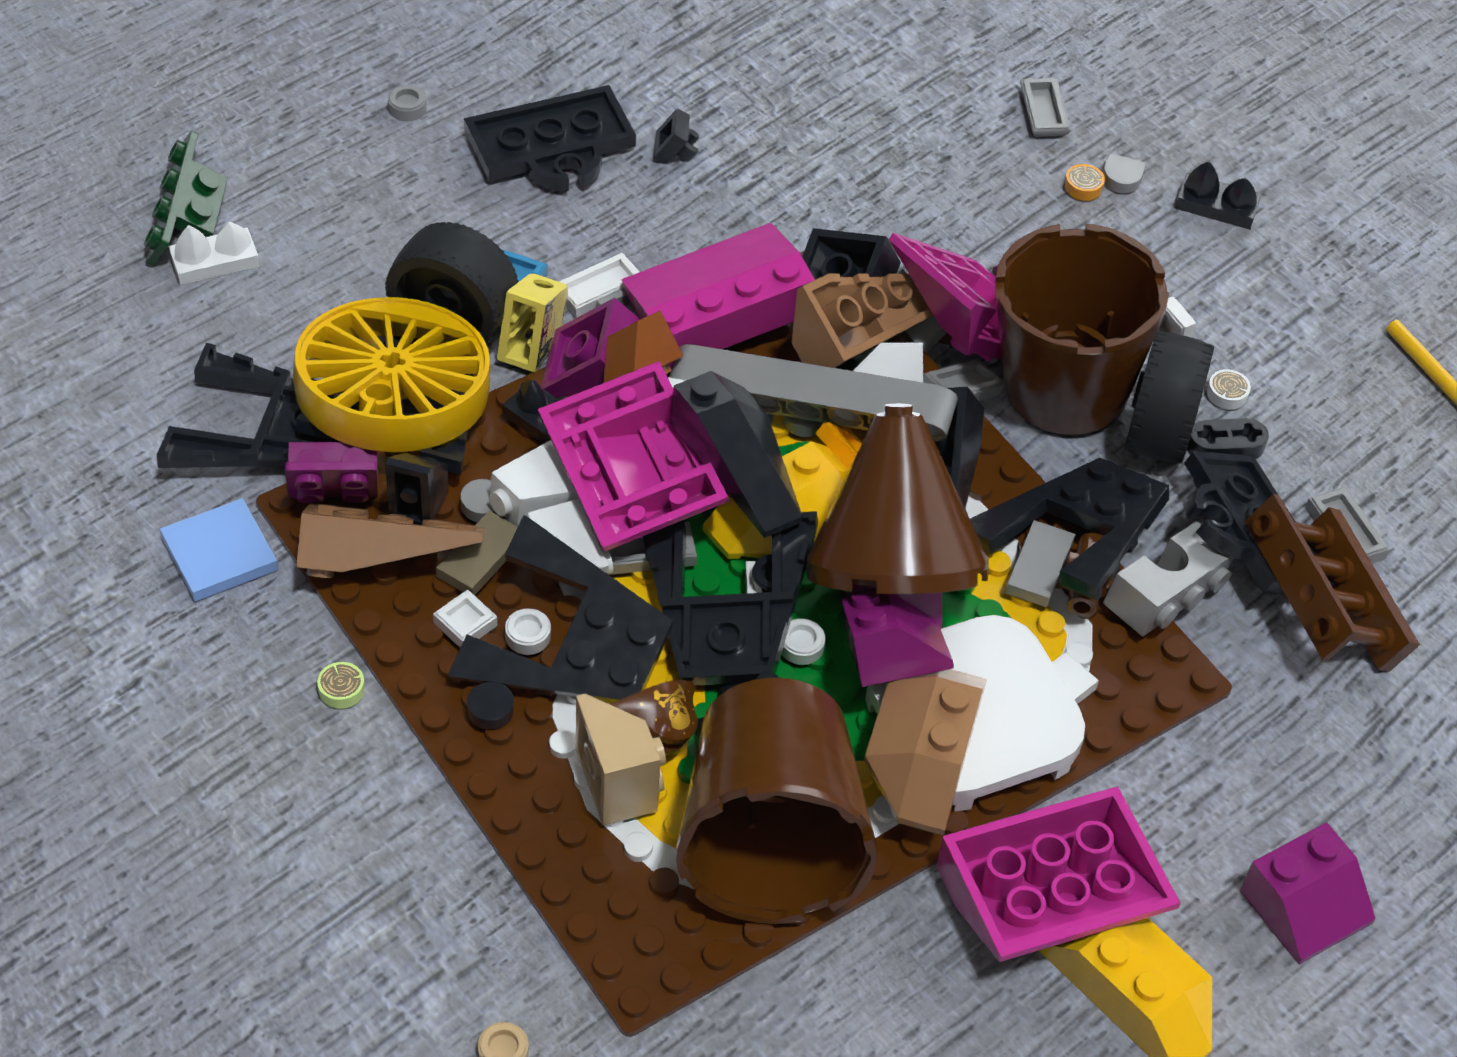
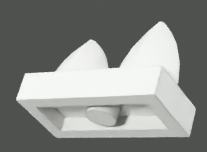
(212, 256)

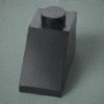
(416, 486)

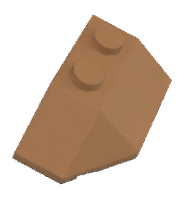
(923, 744)

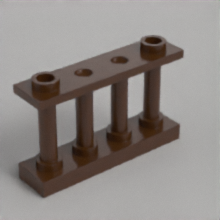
(1351, 610)

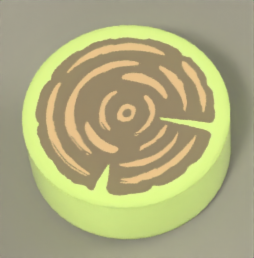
(341, 685)

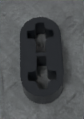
(1229, 437)

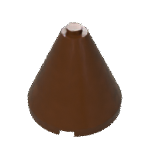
(898, 517)

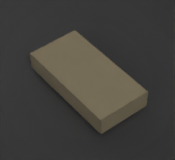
(475, 564)

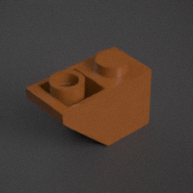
(640, 346)

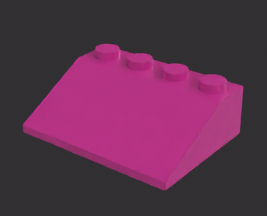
(724, 289)
(1054, 874)

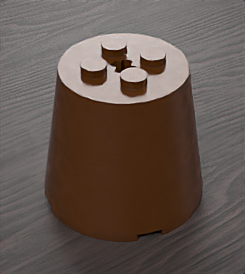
(1076, 324)
(775, 806)

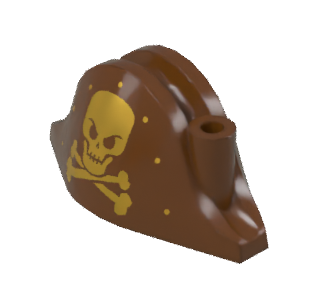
(667, 712)

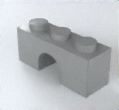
(1154, 594)

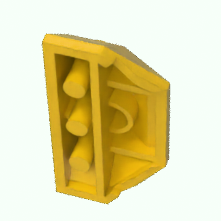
(816, 480)
(1142, 987)

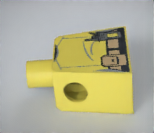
(536, 307)

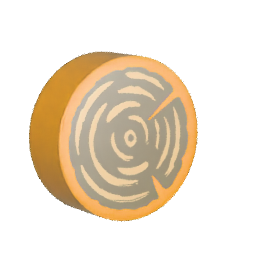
(1084, 182)

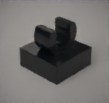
(675, 138)

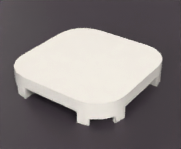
(1026, 711)

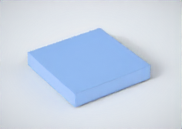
(218, 549)

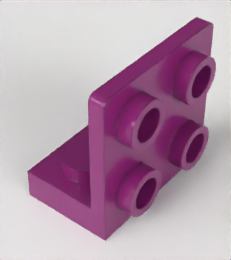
(331, 471)

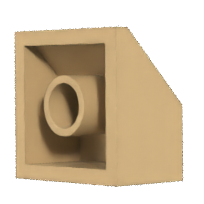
(618, 760)

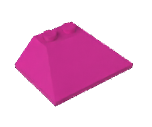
(957, 293)
(629, 458)

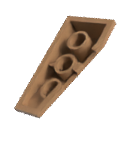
(852, 315)
(347, 540)

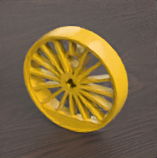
(388, 374)

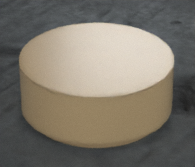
(503, 1040)

